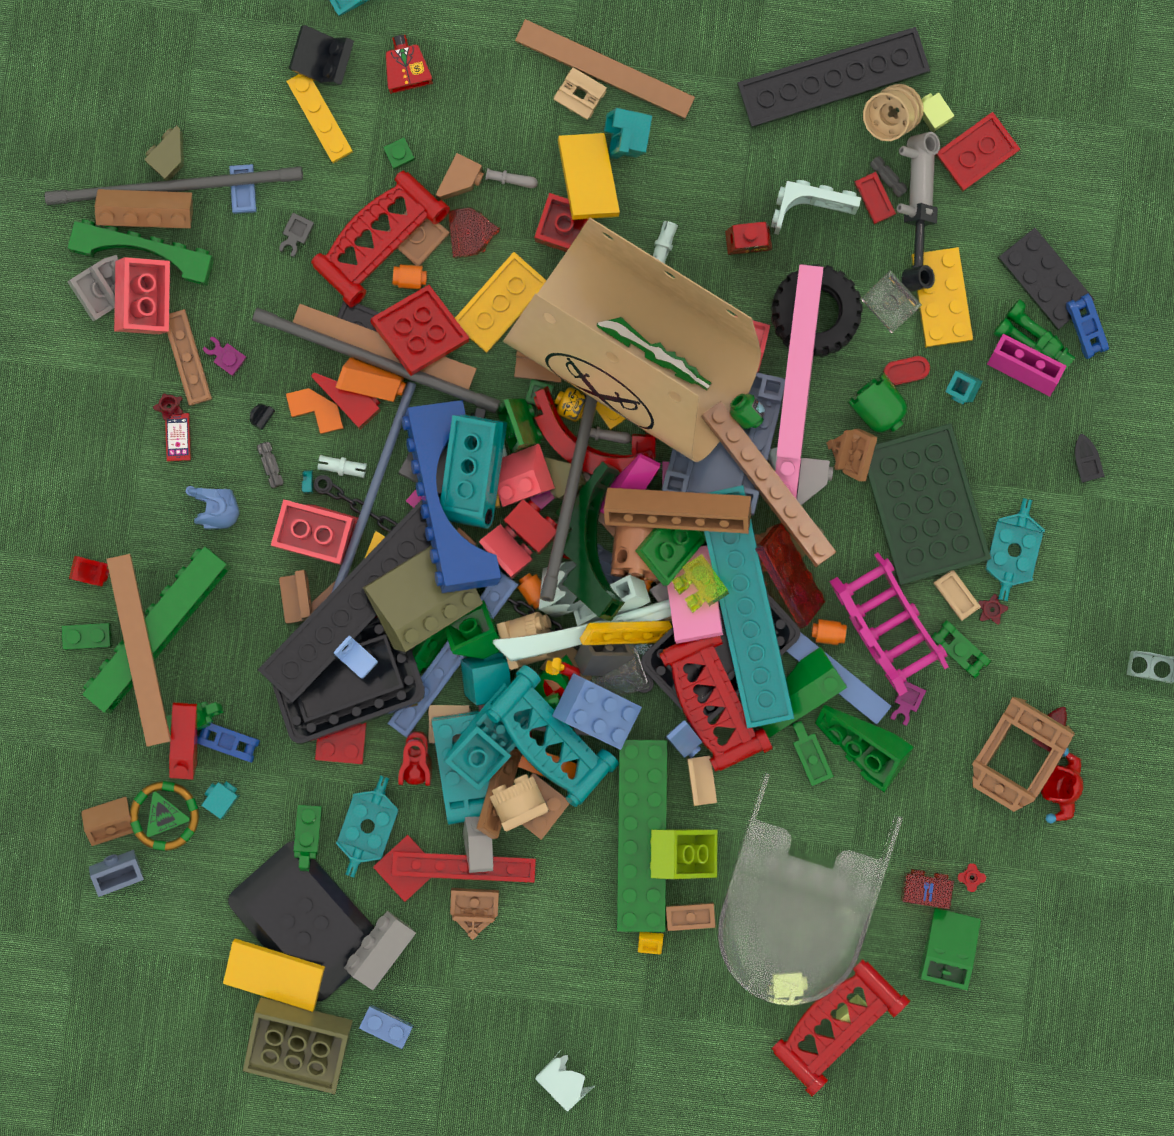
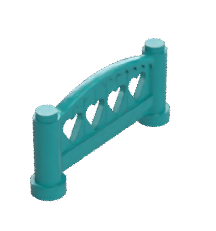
(590, 766)

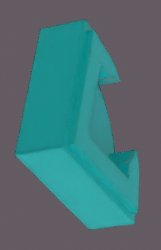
(307, 484)

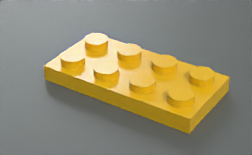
(945, 304)

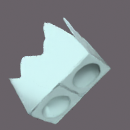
(564, 597)
(1149, 672)
(563, 1085)

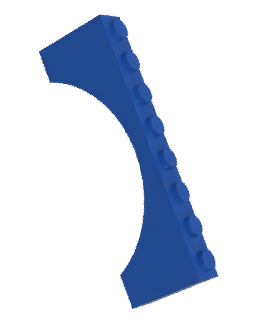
(457, 561)

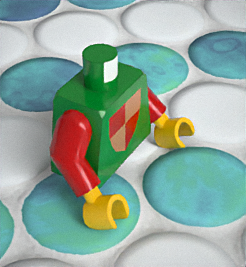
(556, 676)

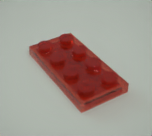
(790, 575)

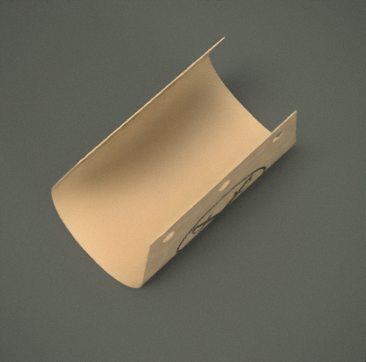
(617, 279)

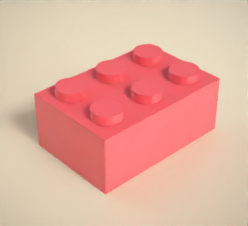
(142, 296)
(312, 532)

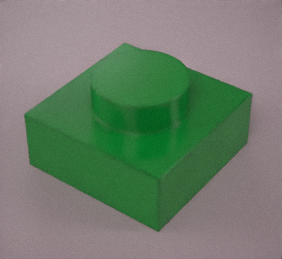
(398, 153)

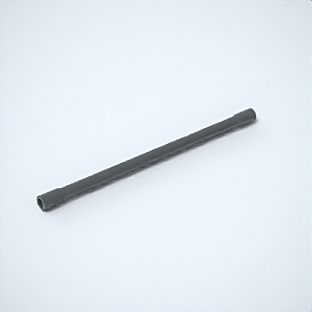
(283, 175)
(273, 321)
(551, 579)

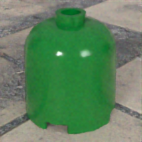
(880, 405)

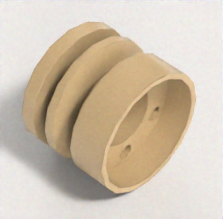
(881, 114)

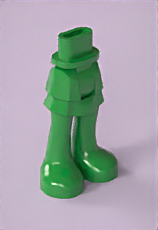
(1046, 342)

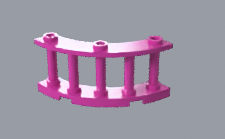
(871, 635)

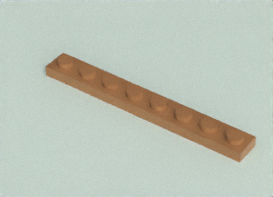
(768, 484)

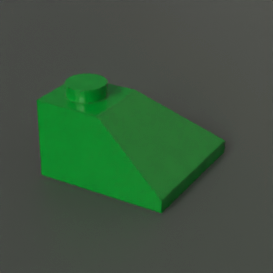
(473, 634)

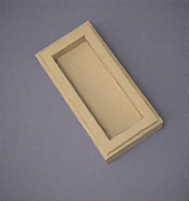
(957, 595)

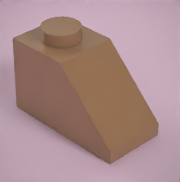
(460, 178)

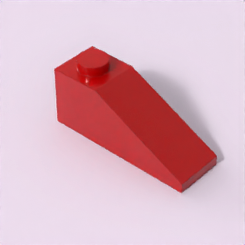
(356, 406)
(183, 741)

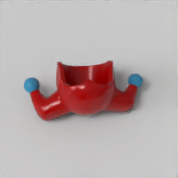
(1064, 788)

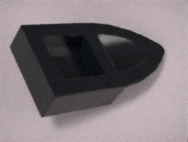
(1087, 460)

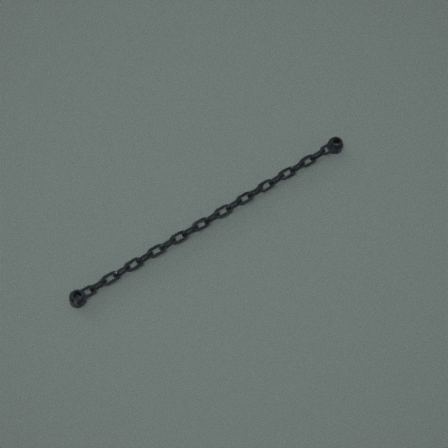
(327, 490)

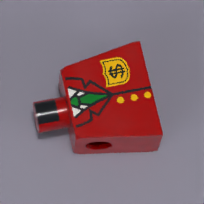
(406, 66)
(748, 238)

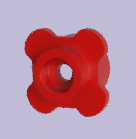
(965, 877)

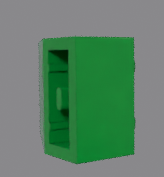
(950, 949)

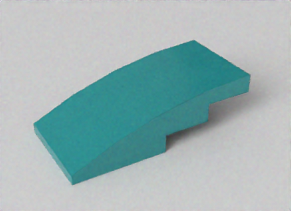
(484, 746)

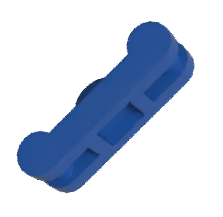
(1087, 326)
(228, 742)

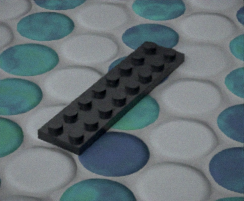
(833, 77)

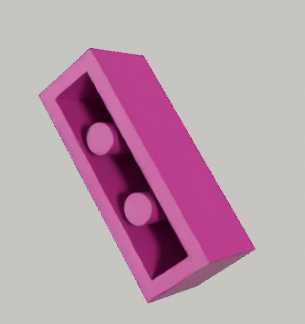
(1026, 365)

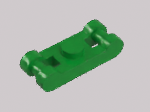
(960, 649)

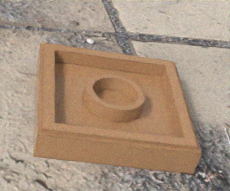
(423, 241)

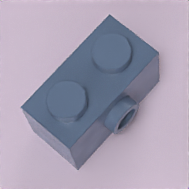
(115, 872)

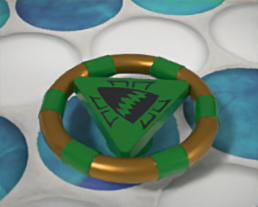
(164, 815)

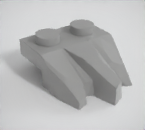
(96, 287)

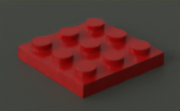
(419, 330)

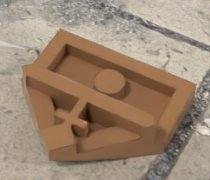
(853, 452)
(474, 908)

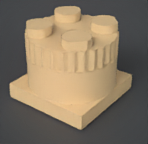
(525, 626)
(519, 802)

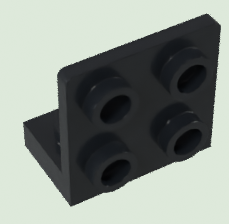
(321, 56)

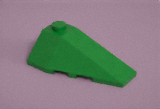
(809, 686)
(871, 748)

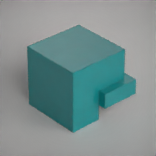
(628, 131)
(484, 677)

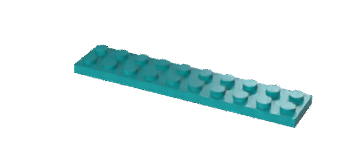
(750, 625)

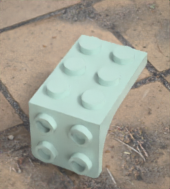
(803, 193)

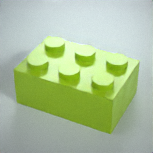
(683, 853)

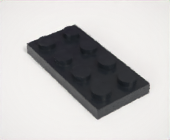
(1043, 276)

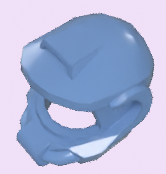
(220, 510)

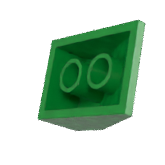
(520, 426)

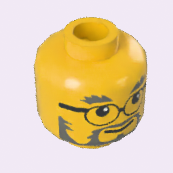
(571, 404)

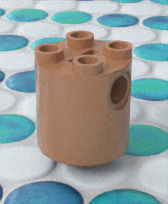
(624, 557)

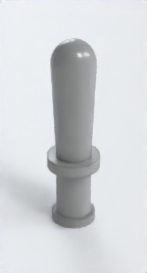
(520, 180)
(615, 436)

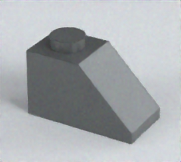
(602, 659)

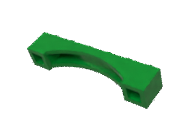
(89, 239)

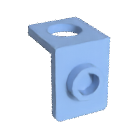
(355, 657)

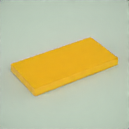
(588, 176)
(500, 302)
(273, 975)

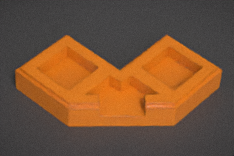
(308, 401)

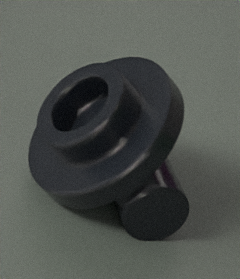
(261, 415)

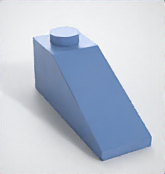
(684, 740)

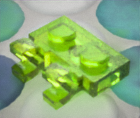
(704, 579)

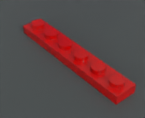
(456, 867)

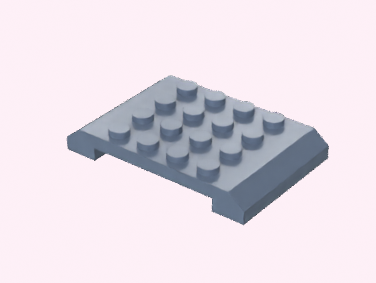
(719, 468)

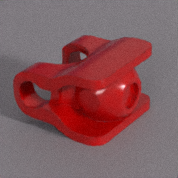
(416, 763)

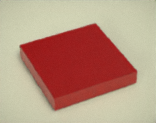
(403, 886)

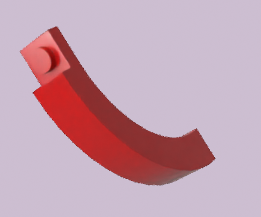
(564, 440)

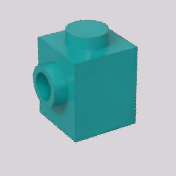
(963, 387)
(220, 798)

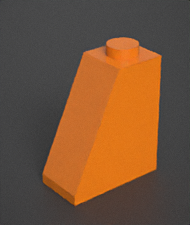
(370, 380)

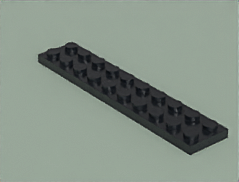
(343, 612)

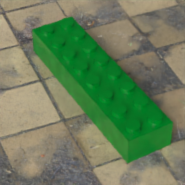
(162, 624)
(640, 810)

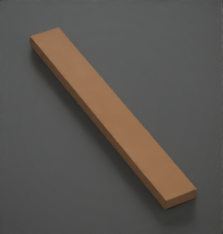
(605, 69)
(370, 340)
(138, 650)

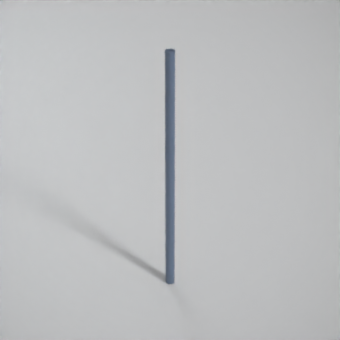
(375, 484)

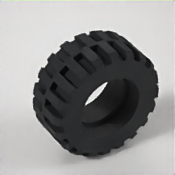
(848, 305)

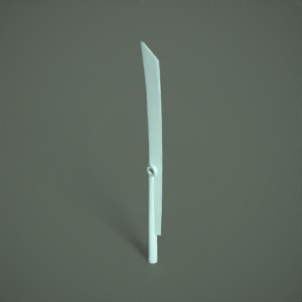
(540, 644)

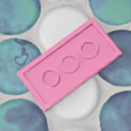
(699, 624)

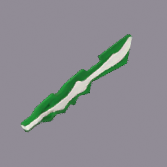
(626, 334)

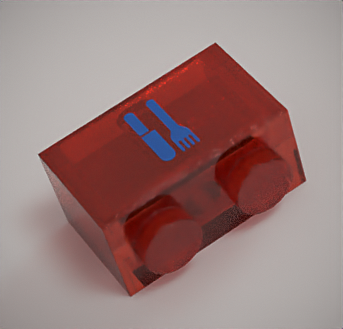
(927, 890)

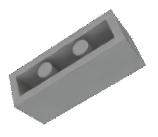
(379, 950)

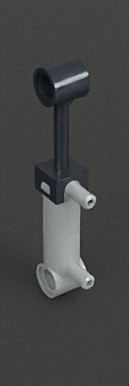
(920, 211)

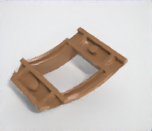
(1035, 724)

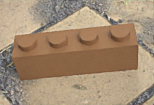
(144, 208)

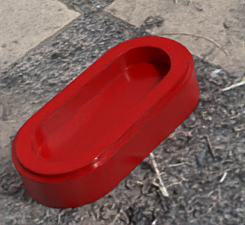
(907, 370)

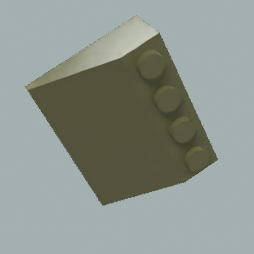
(413, 604)
(297, 1045)

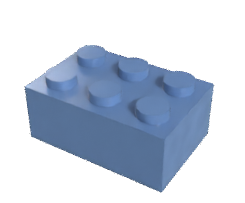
(596, 711)

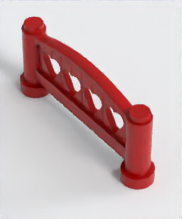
(348, 277)
(743, 741)
(879, 998)

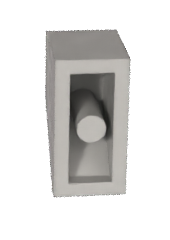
(812, 478)
(477, 847)

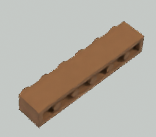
(677, 510)

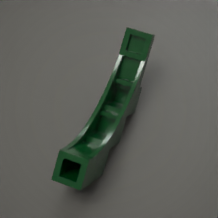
(587, 577)

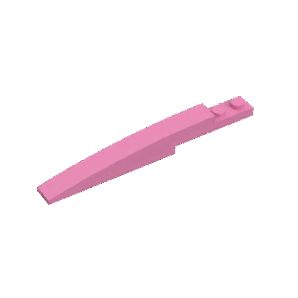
(798, 375)

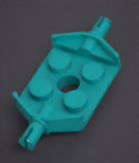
(1018, 530)
(353, 840)

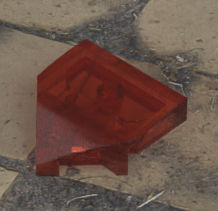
(470, 232)

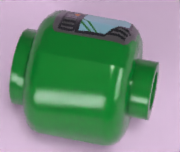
(747, 411)

